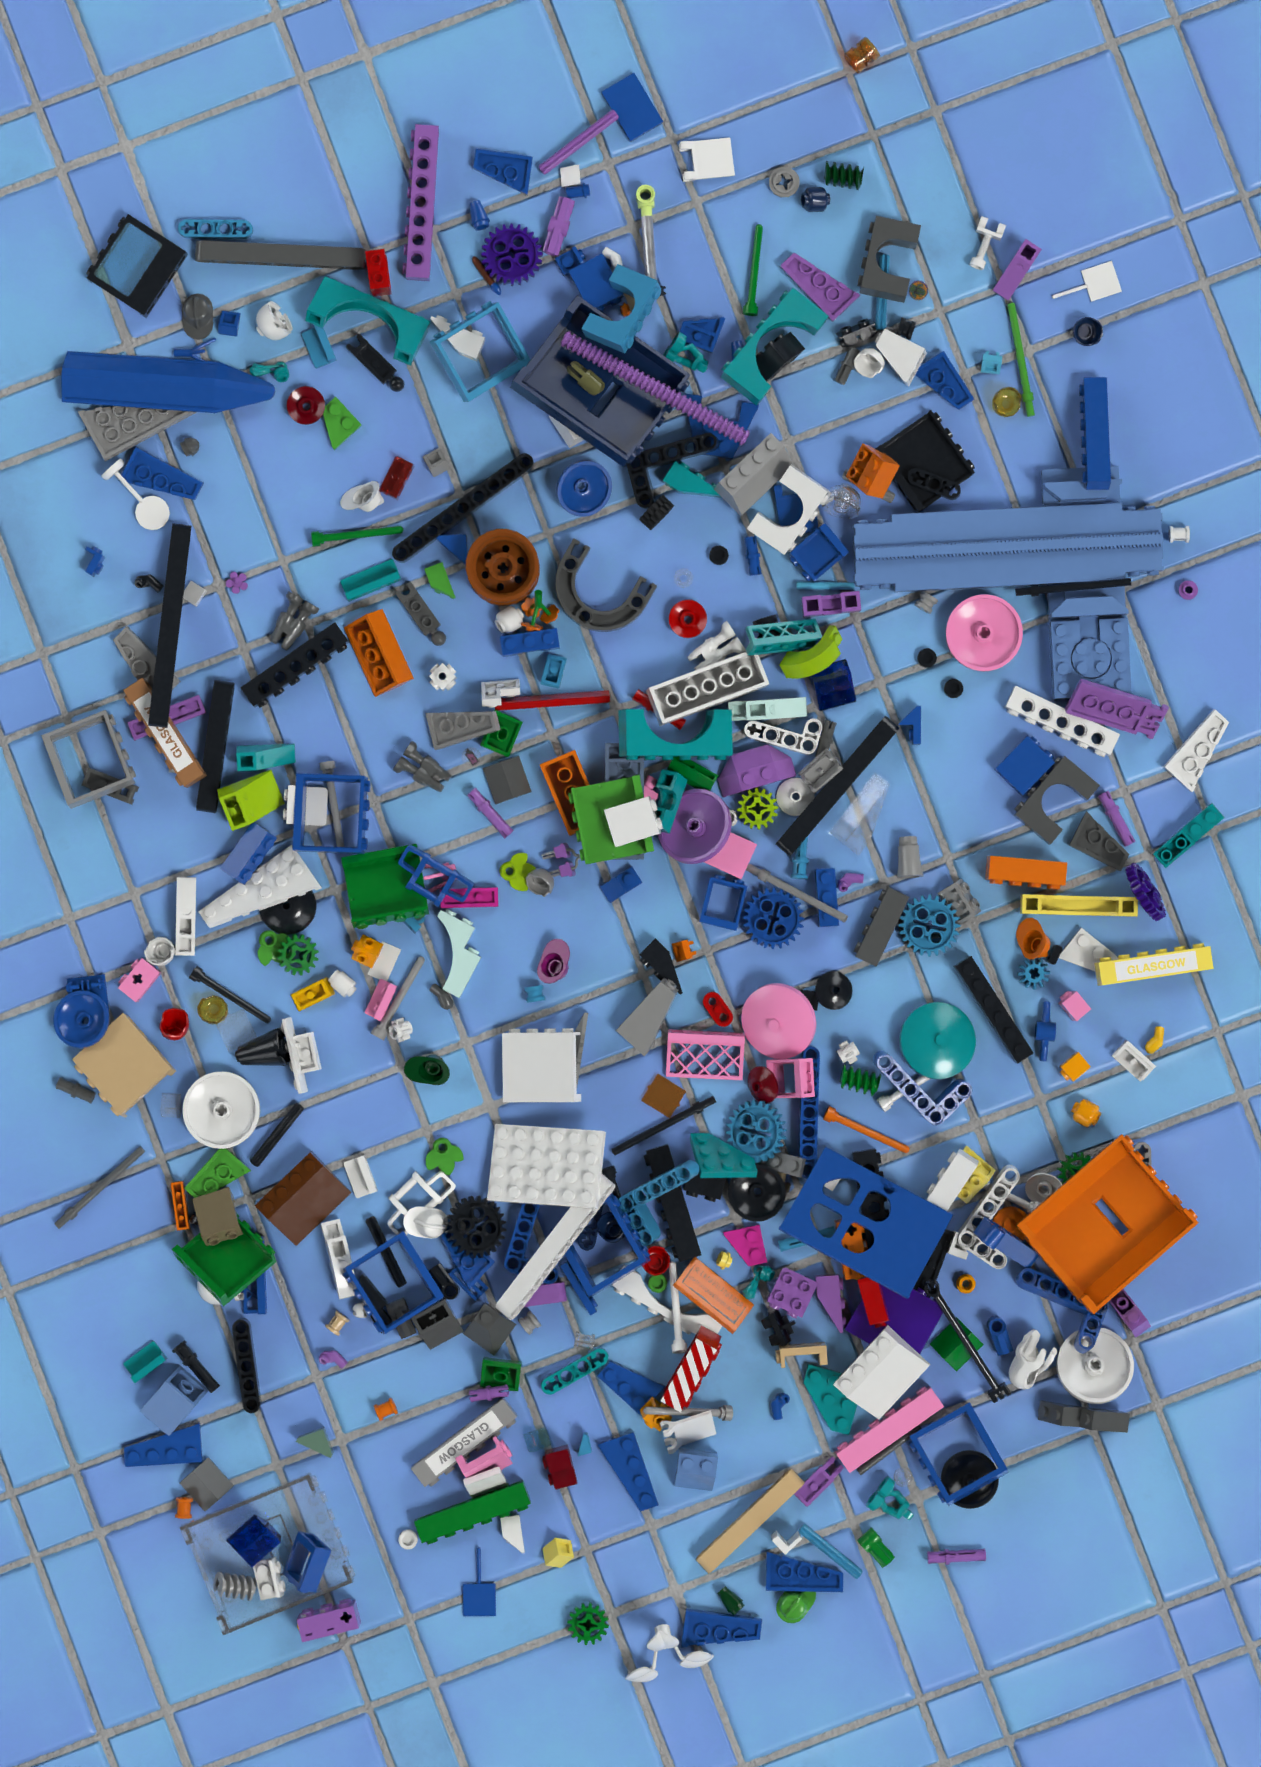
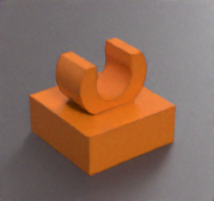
(682, 950)

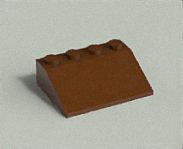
(303, 1198)

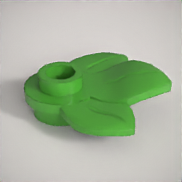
(269, 951)
(443, 1159)

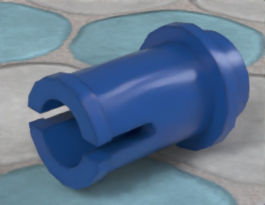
(578, 191)

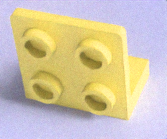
(978, 1179)

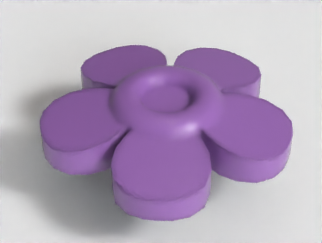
(237, 582)

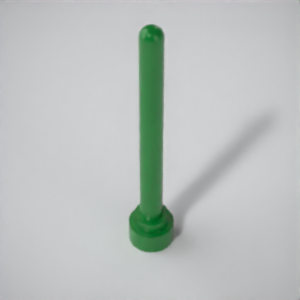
(750, 307)
(320, 538)

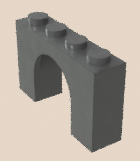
(874, 280)
(1031, 811)

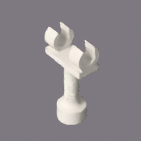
(978, 261)

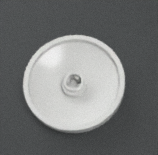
(221, 1110)
(1099, 1373)

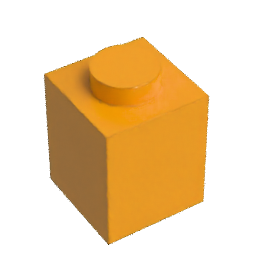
(1074, 1067)

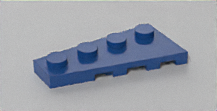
(154, 473)
(713, 1627)

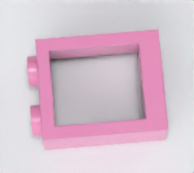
(803, 1077)

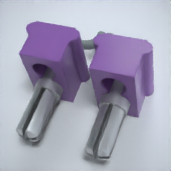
(568, 868)

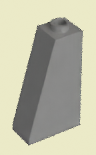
(646, 1020)

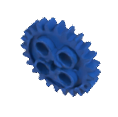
(790, 923)

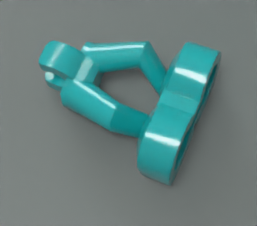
(677, 346)
(878, 1500)

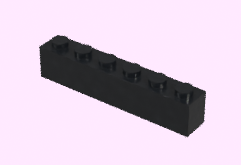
(993, 1009)
(674, 1207)

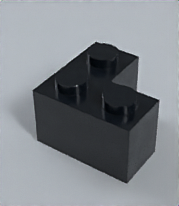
(778, 355)
(710, 1187)

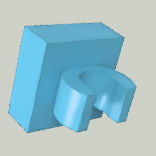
(991, 363)

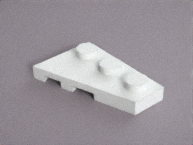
(1085, 950)

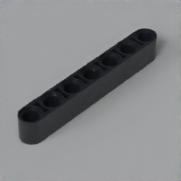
(215, 745)

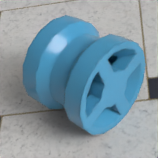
(534, 993)

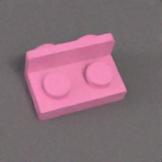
(380, 999)

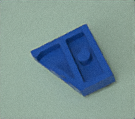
(703, 332)

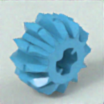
(1027, 976)

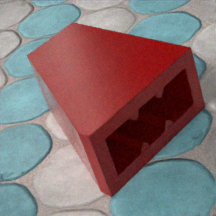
(873, 1302)

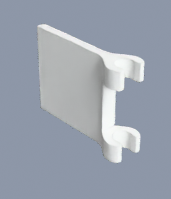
(709, 159)
(688, 1430)

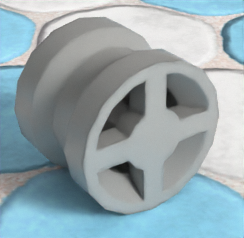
(926, 602)
(529, 1322)

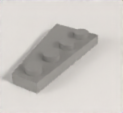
(138, 656)
(458, 727)

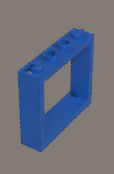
(300, 809)
(633, 1237)
(419, 1267)
(934, 1478)

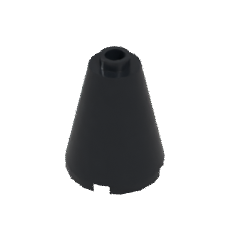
(264, 1050)

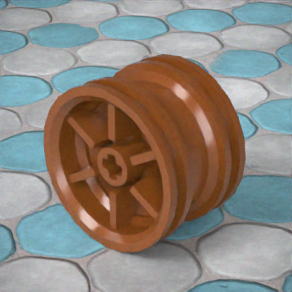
(518, 547)

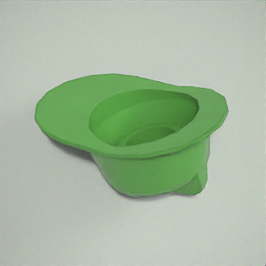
(794, 1605)

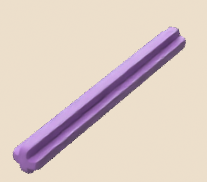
(578, 142)

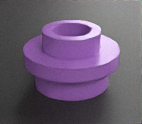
(1182, 592)

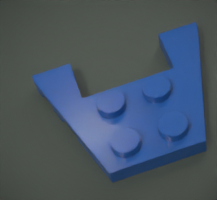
(727, 447)

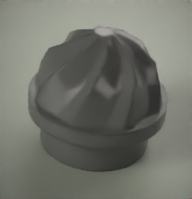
(190, 446)

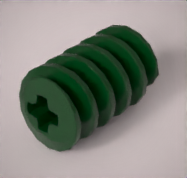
(843, 175)

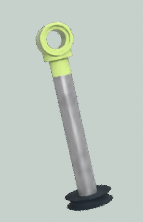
(648, 231)

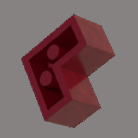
(560, 1466)

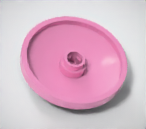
(984, 632)
(778, 1021)

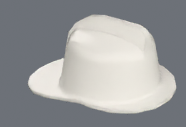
(363, 497)
(425, 1222)

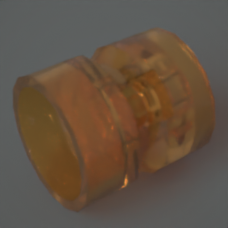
(861, 55)

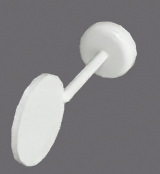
(150, 511)

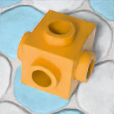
(366, 950)
(653, 1421)

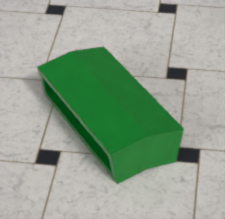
(695, 774)

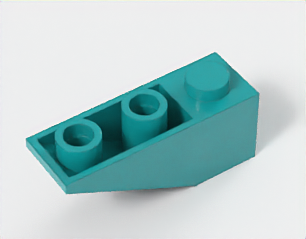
(686, 482)
(264, 756)

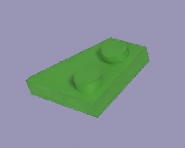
(339, 422)

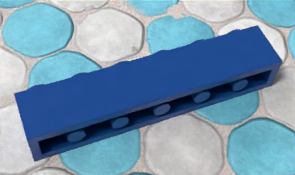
(1096, 433)

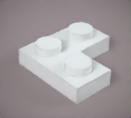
(493, 691)

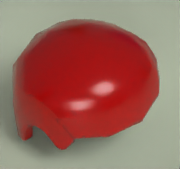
(659, 1261)

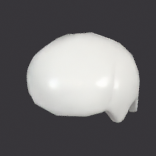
(869, 362)
(159, 951)

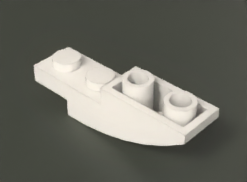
(185, 916)
(338, 1255)

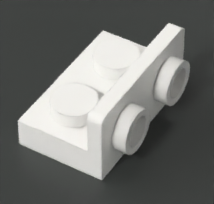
(268, 1578)

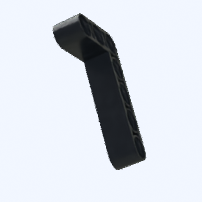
(664, 459)

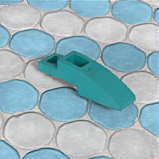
(1188, 835)

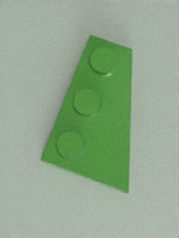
(216, 1173)

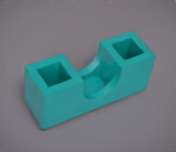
(671, 789)

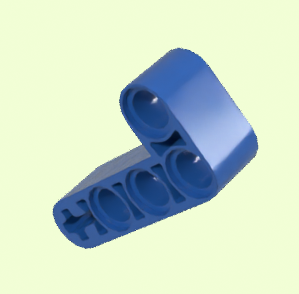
(1004, 1241)

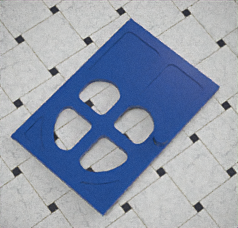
(900, 1242)

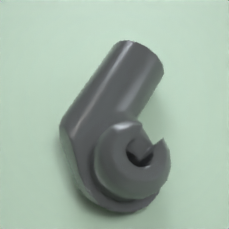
(443, 997)

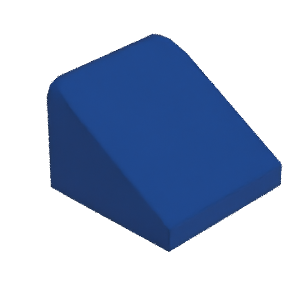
(229, 323)

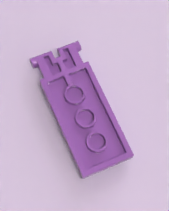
(1115, 708)

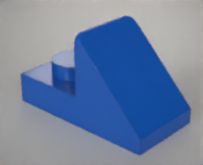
(913, 719)
(621, 884)

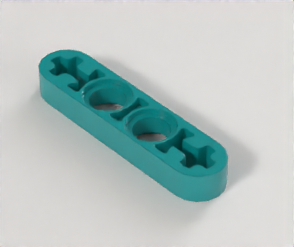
(573, 1368)

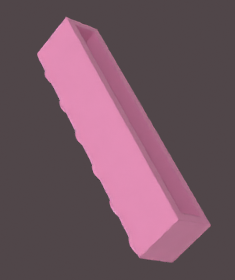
(889, 1429)

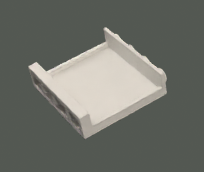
(539, 1066)

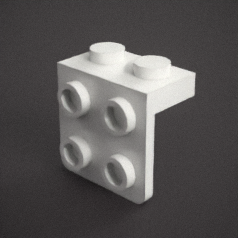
(315, 805)

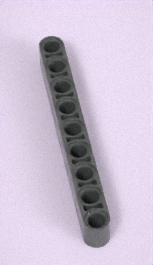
(280, 255)

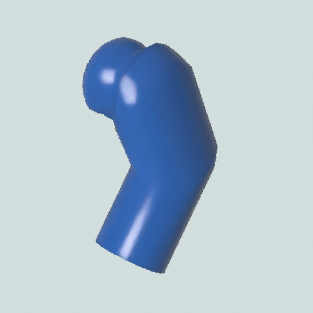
(777, 1403)

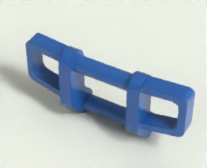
(452, 874)

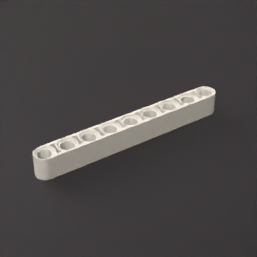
(549, 1254)

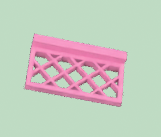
(705, 1038)

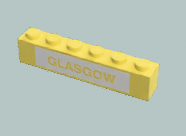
(1153, 965)

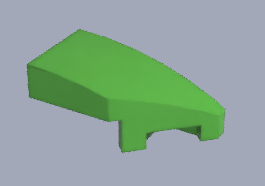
(439, 580)

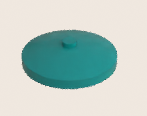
(937, 1040)

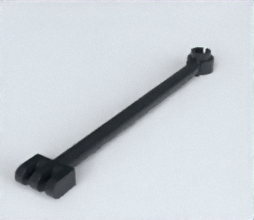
(996, 1389)

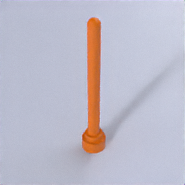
(832, 1115)

